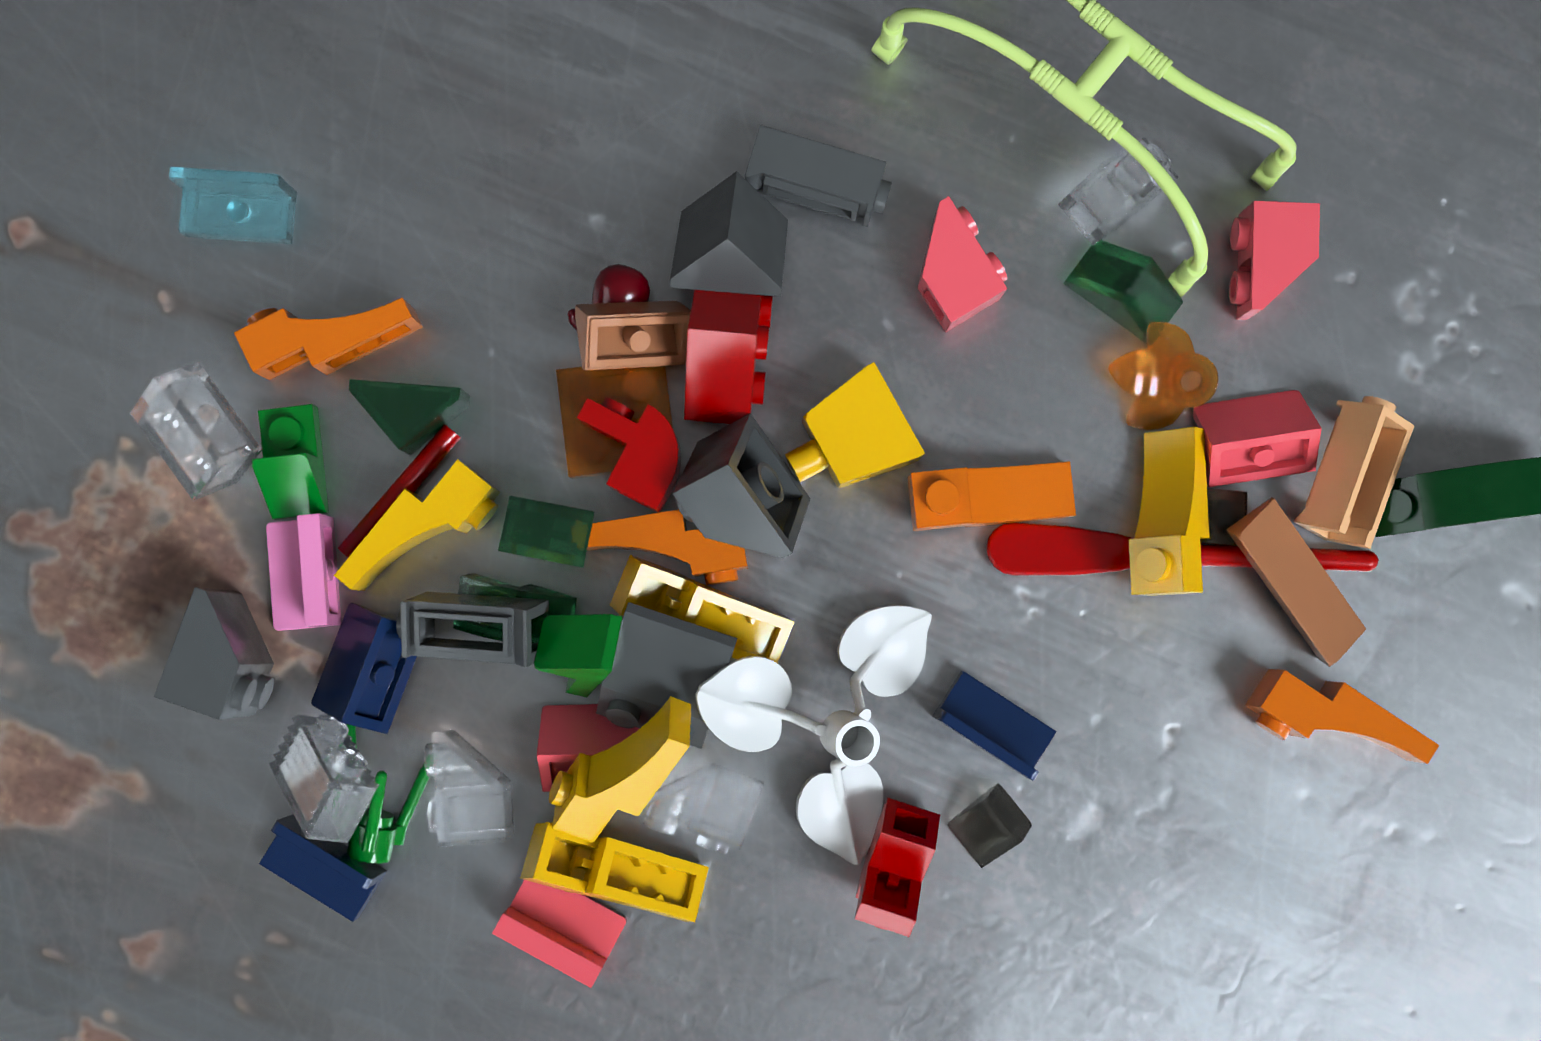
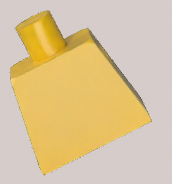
(856, 433)

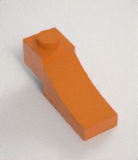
(281, 341)
(990, 495)
(668, 535)
(1296, 709)

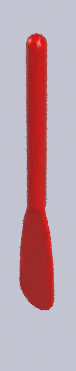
(1078, 551)

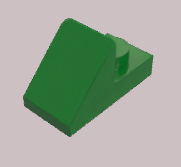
(292, 462)
(578, 649)

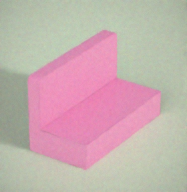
(303, 573)

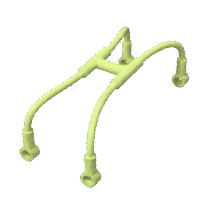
(1080, 101)

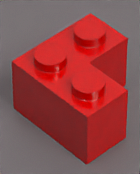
(722, 351)

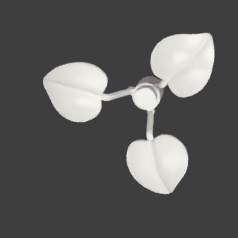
(749, 700)

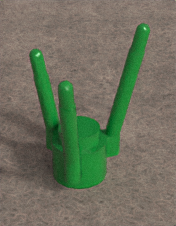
(376, 831)

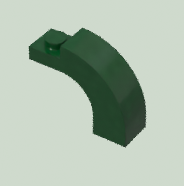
(1463, 496)

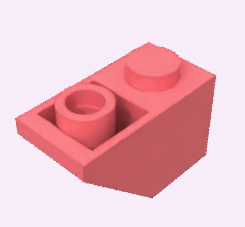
(1273, 249)
(956, 272)

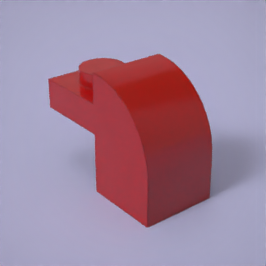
(650, 455)
(896, 867)

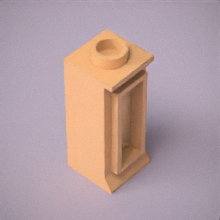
(1356, 472)

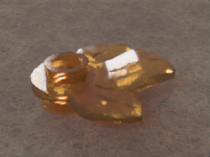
(1156, 376)

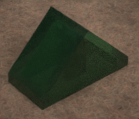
(1125, 287)
(409, 411)
(546, 531)

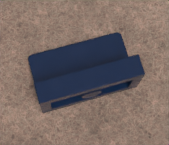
(364, 672)
(994, 724)
(321, 869)

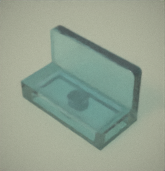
(235, 205)

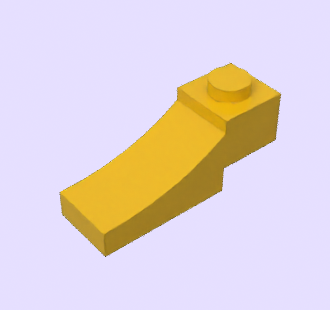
(456, 502)
(1172, 515)
(671, 593)
(622, 775)
(615, 872)

